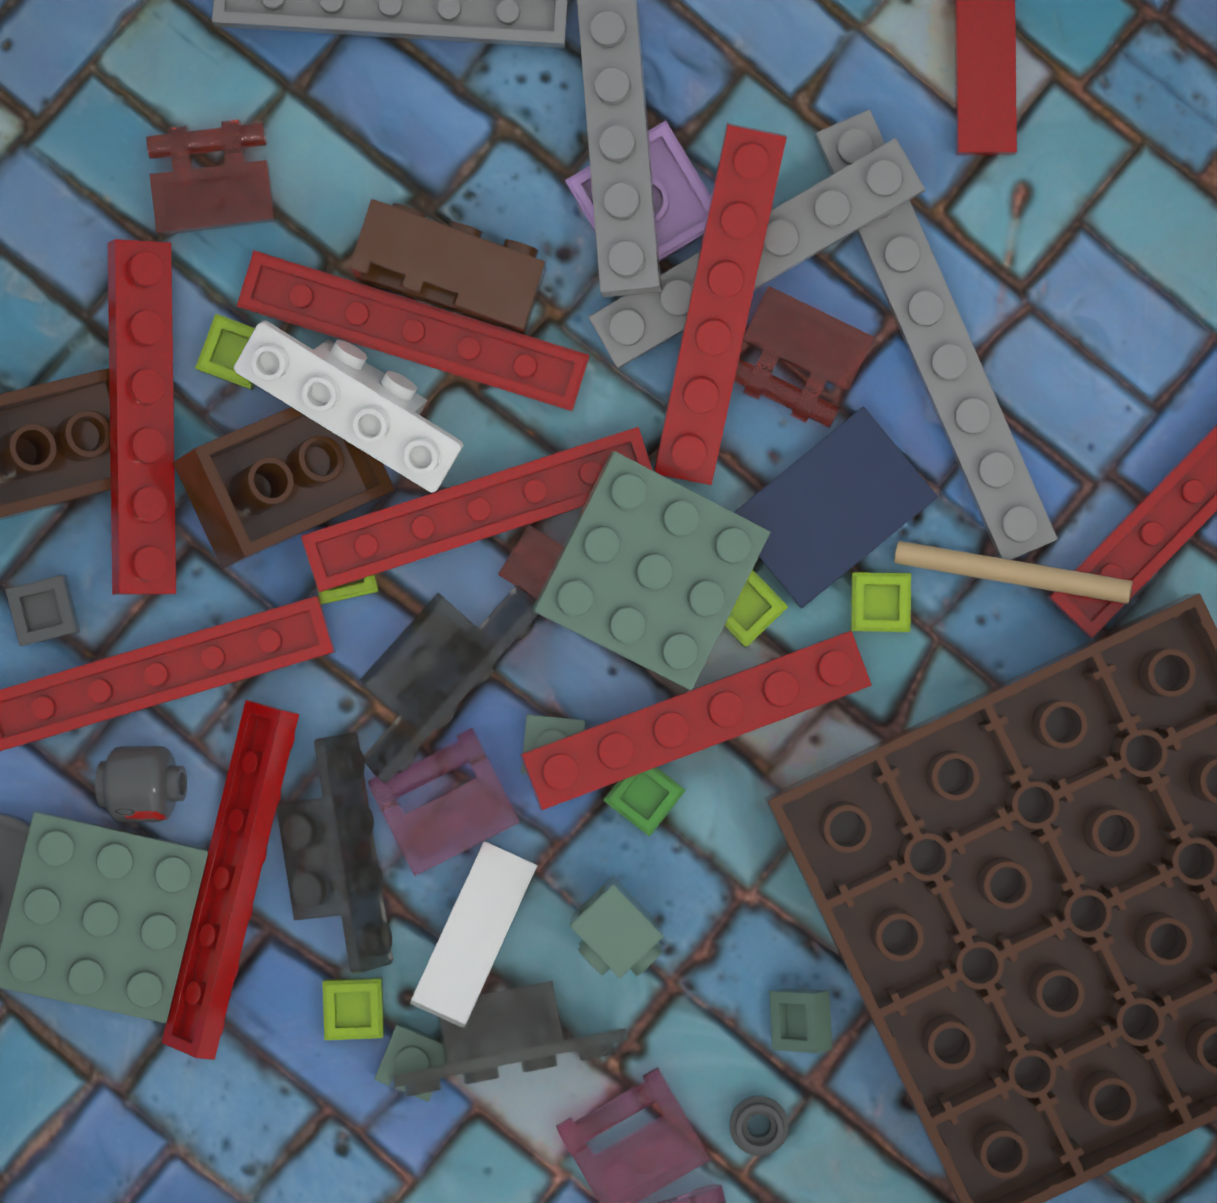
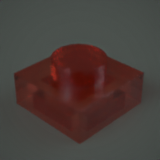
(531, 561)

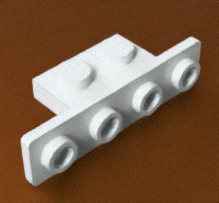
(352, 401)

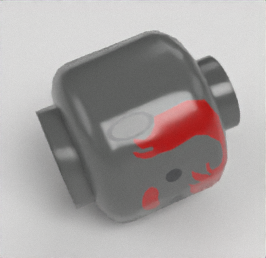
(140, 783)

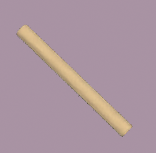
(1013, 572)

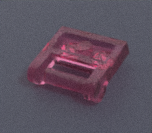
(452, 820)
(642, 1159)

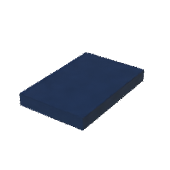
(835, 506)

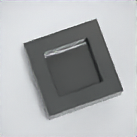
(42, 610)

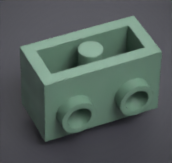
(617, 931)

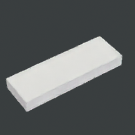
(473, 934)

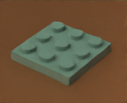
(651, 570)
(100, 916)

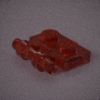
(210, 195)
(807, 340)

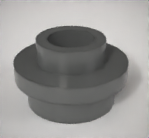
(772, 1138)

